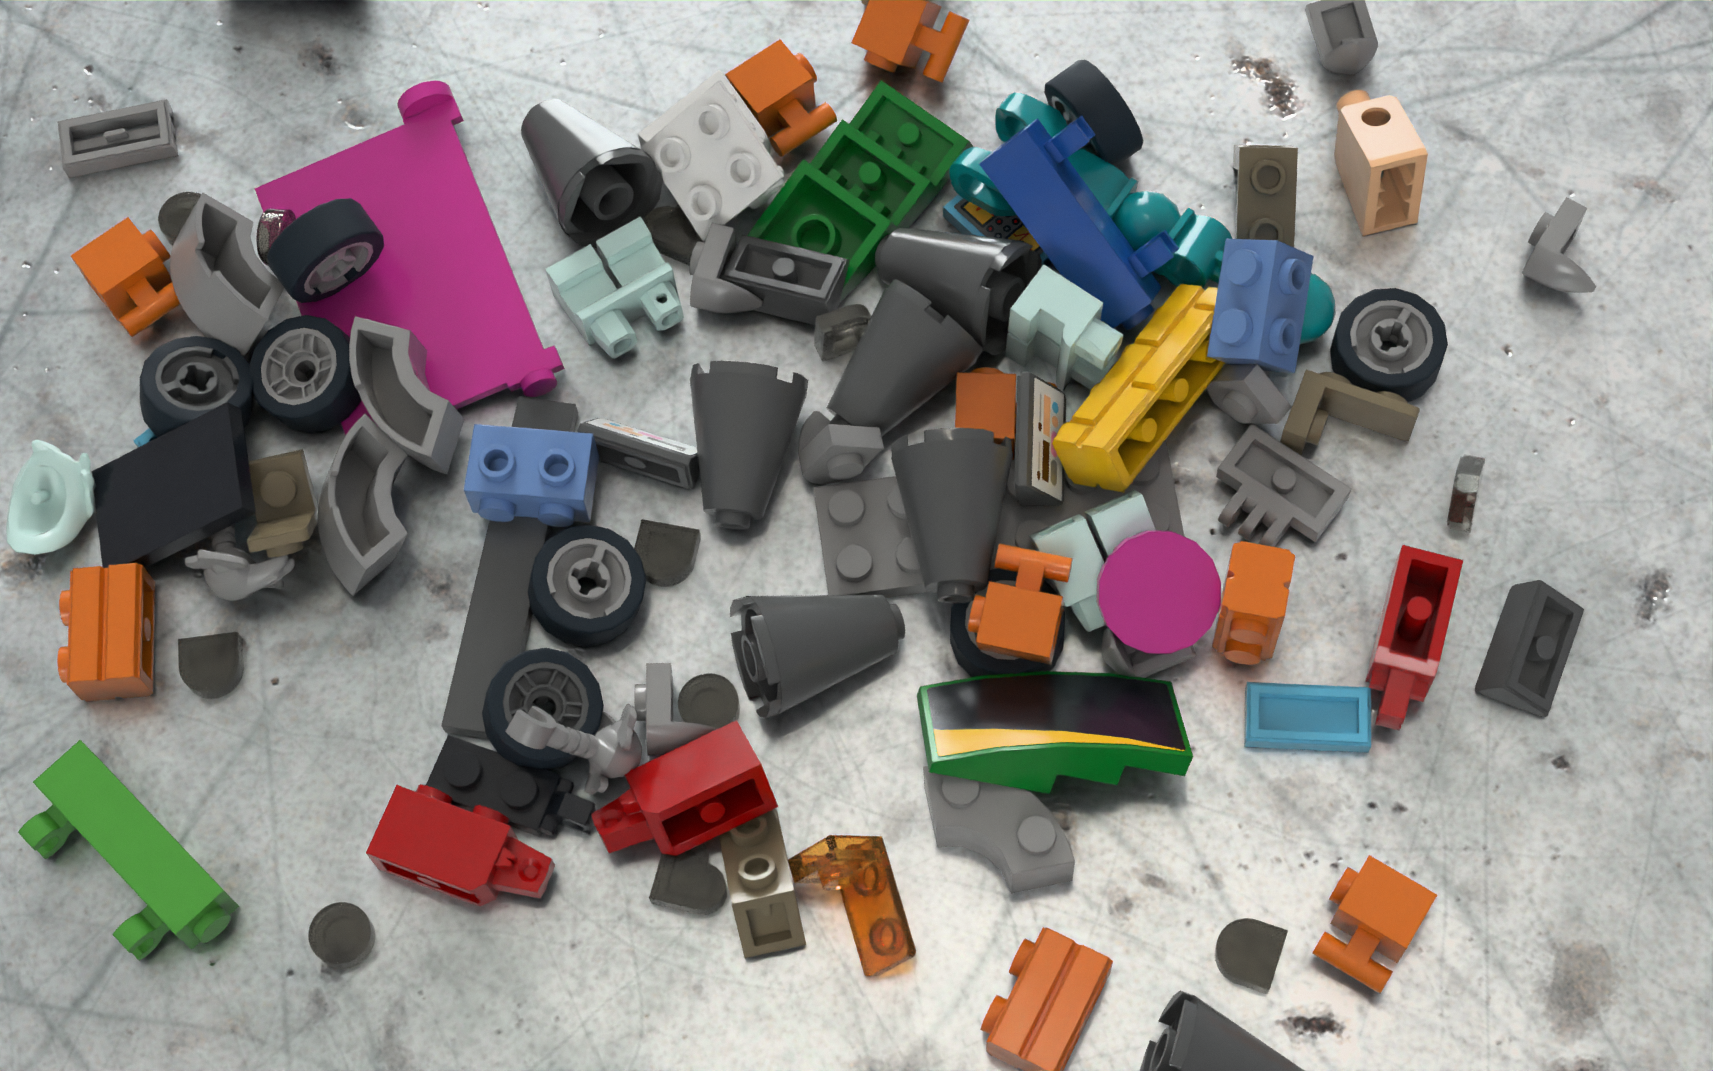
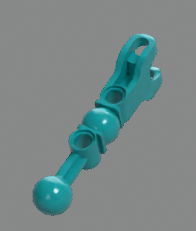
(1135, 213)

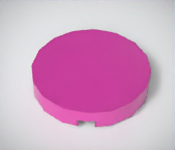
(1158, 592)

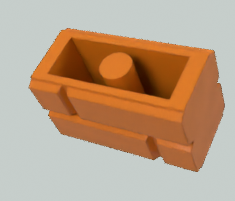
(1253, 602)
(108, 632)
(1047, 1004)

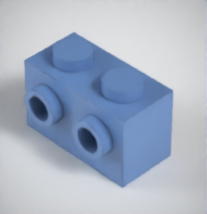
(1260, 304)
(531, 474)

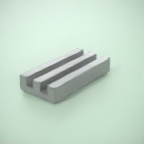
(117, 146)

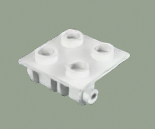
(714, 160)

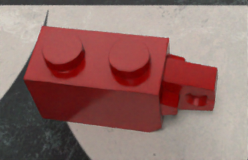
(1412, 630)
(688, 795)
(455, 848)

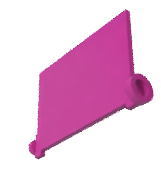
(439, 257)

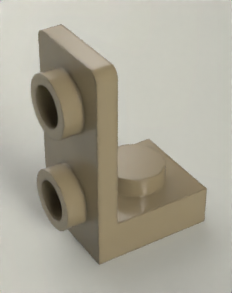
(1266, 192)
(1334, 396)
(283, 504)
(761, 886)

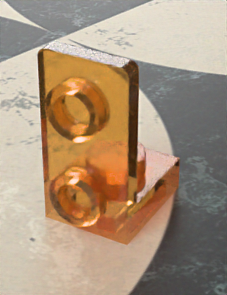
(869, 894)

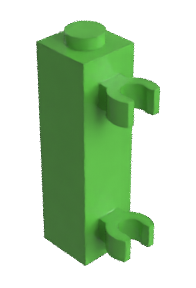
(136, 846)

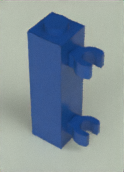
(1073, 225)

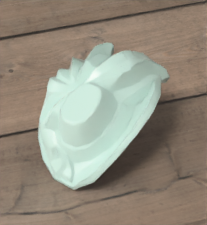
(49, 500)

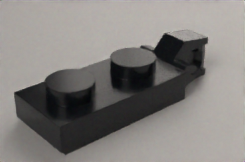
(528, 796)

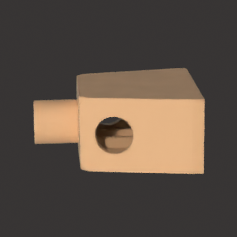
(1376, 139)

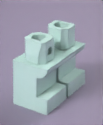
(616, 288)
(1062, 329)
(1073, 539)

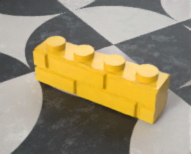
(1142, 394)

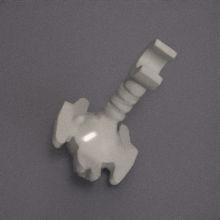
(233, 572)
(610, 752)

